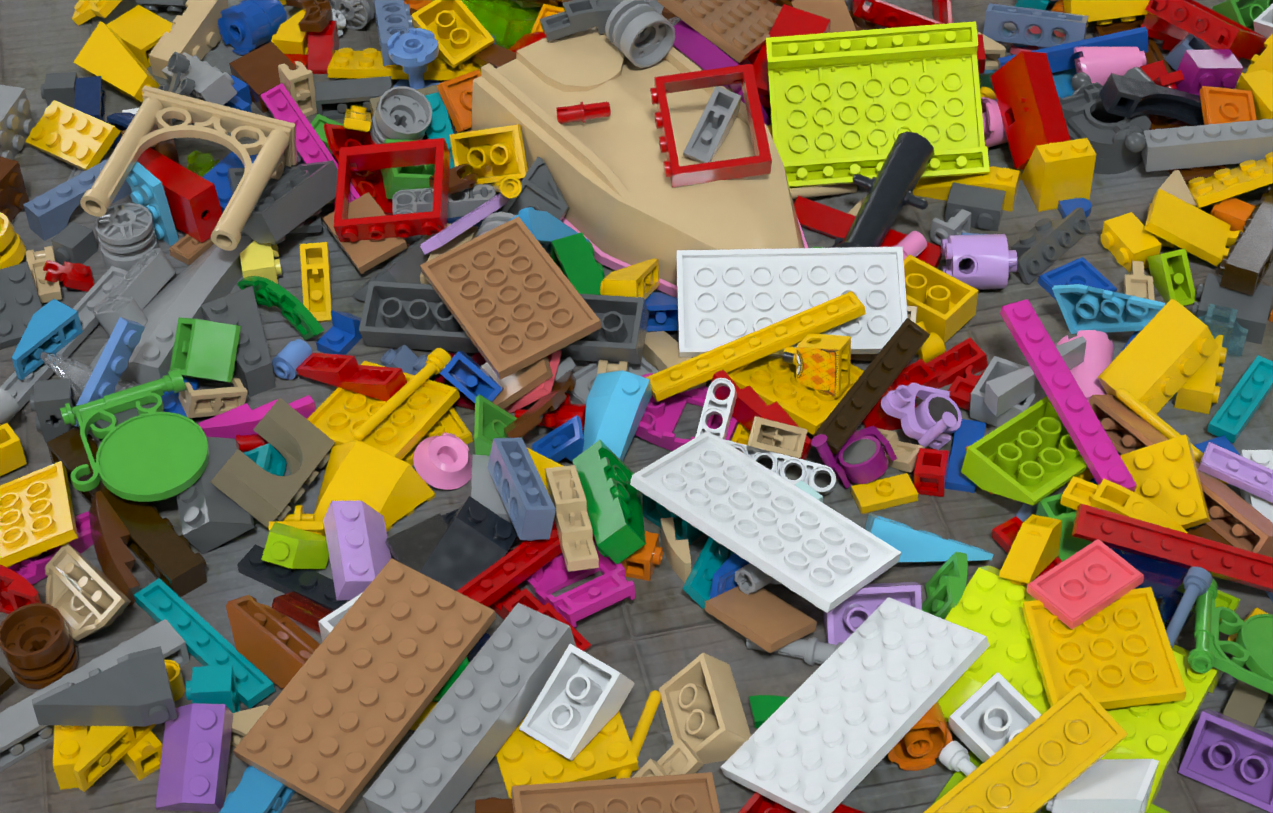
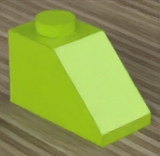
(1173, 276)
(295, 548)

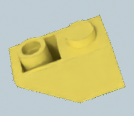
(259, 261)

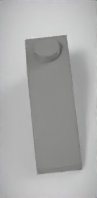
(713, 125)

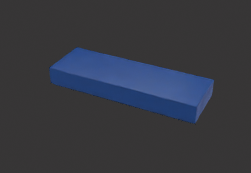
(965, 435)

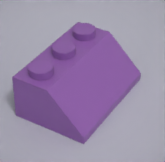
(195, 759)
(1231, 759)

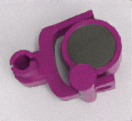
(860, 456)

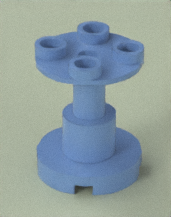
(413, 53)

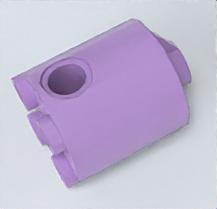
(987, 260)

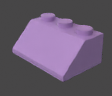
(355, 546)
(853, 611)

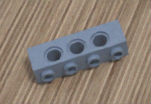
(391, 18)
(1048, 21)
(521, 489)

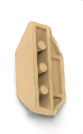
(82, 593)

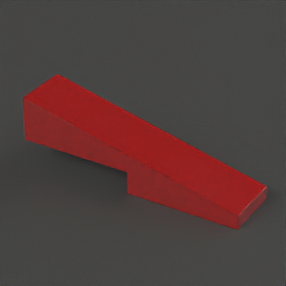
(945, 367)
(347, 374)

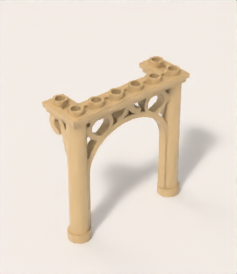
(212, 121)

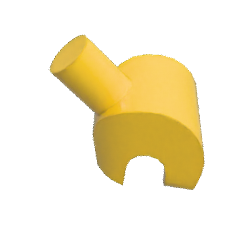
(932, 347)

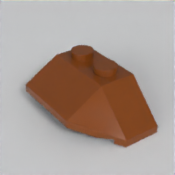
(269, 639)

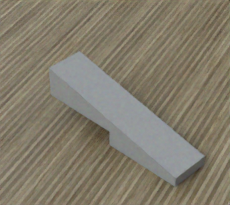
(1016, 386)

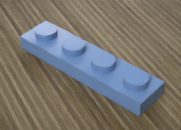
(112, 361)

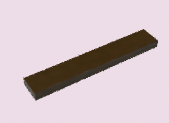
(872, 384)

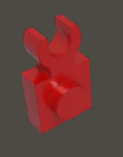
(72, 274)
(962, 387)

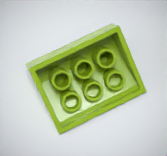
(1025, 456)

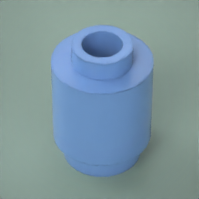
(290, 358)

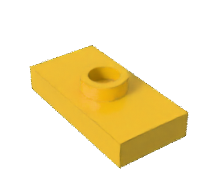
(884, 493)

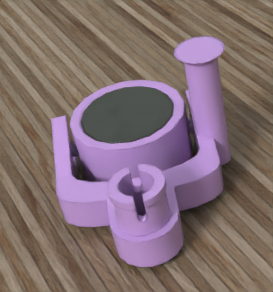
(931, 420)

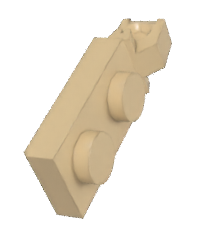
(1137, 283)

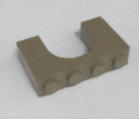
(267, 494)

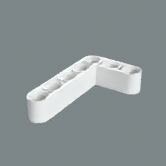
(780, 462)

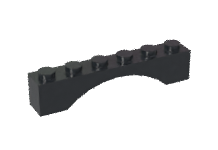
(1135, 97)

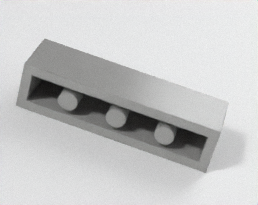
(210, 82)

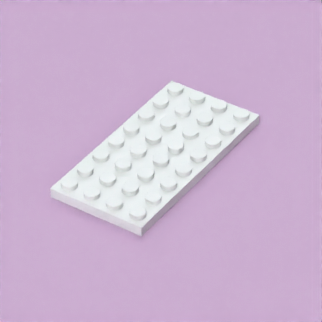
(748, 289)
(766, 520)
(854, 708)

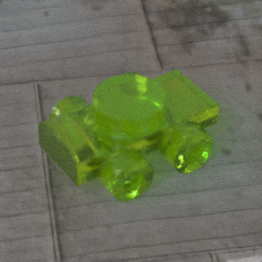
(201, 162)

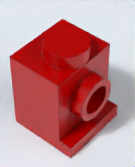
(931, 472)

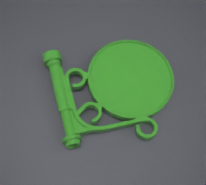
(145, 455)
(1251, 647)

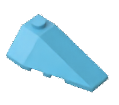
(1103, 309)
(615, 410)
(920, 544)

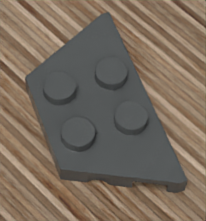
(539, 192)

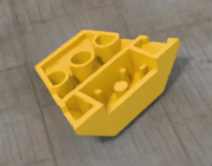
(374, 477)

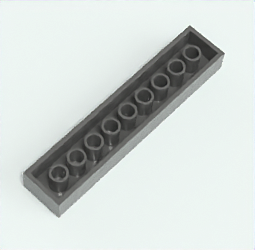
(420, 320)

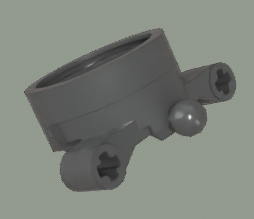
(1113, 137)

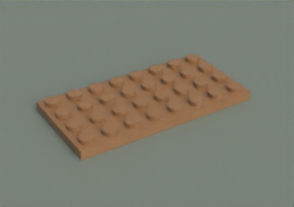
(365, 686)

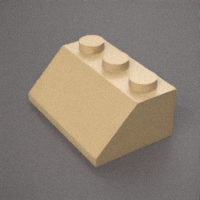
(706, 709)

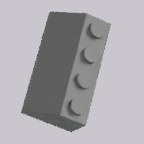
(292, 201)
(205, 511)

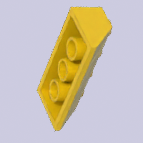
(1160, 357)

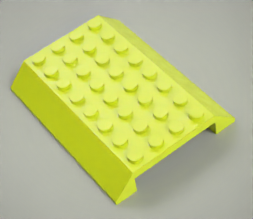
(851, 94)
(995, 610)

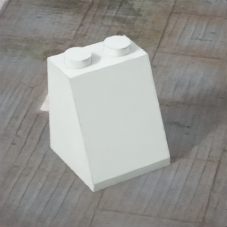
(1108, 788)

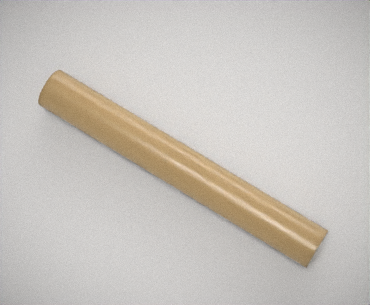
(815, 191)

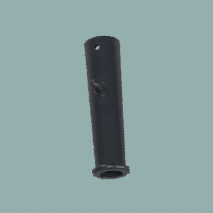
(889, 191)

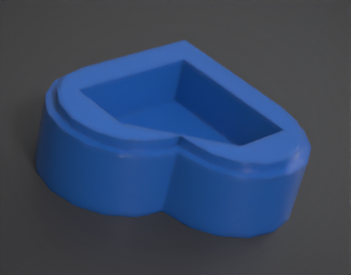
(1067, 206)

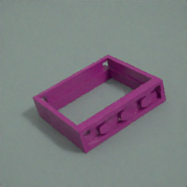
(706, 56)

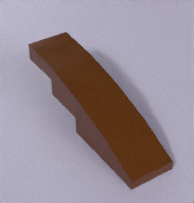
(110, 544)

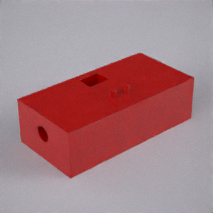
(788, 23)
(1029, 105)
(189, 196)

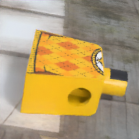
(822, 362)

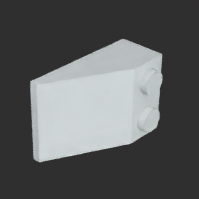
(576, 702)

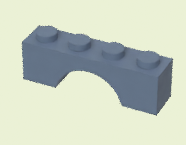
(51, 211)

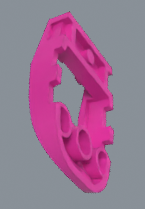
(663, 416)
(585, 598)

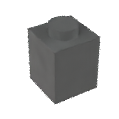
(59, 88)
(74, 244)

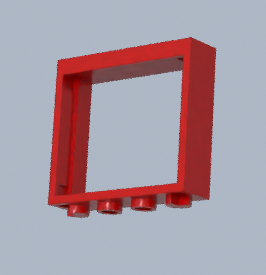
(895, 16)
(1209, 26)
(391, 156)
(716, 170)

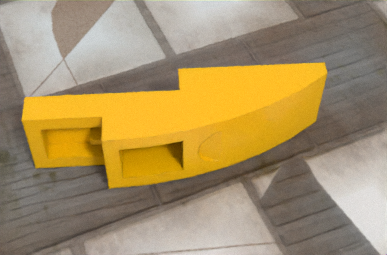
(1115, 499)

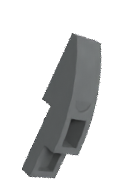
(578, 17)

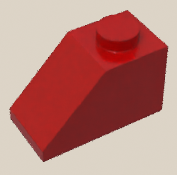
(322, 48)

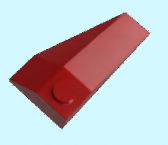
(365, 180)

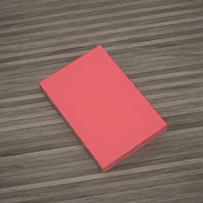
(1085, 583)

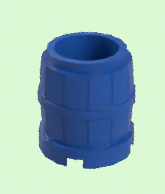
(251, 24)

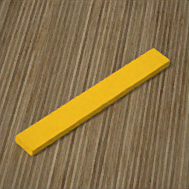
(755, 345)

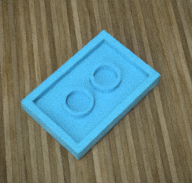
(149, 192)

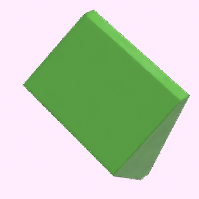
(489, 424)

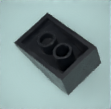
(469, 545)

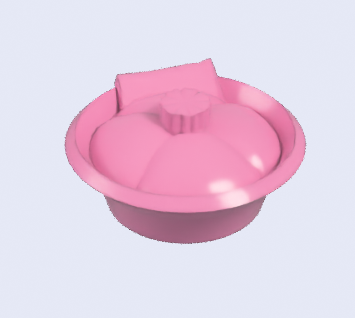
(443, 461)

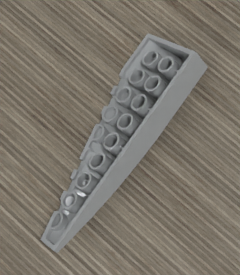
(203, 281)

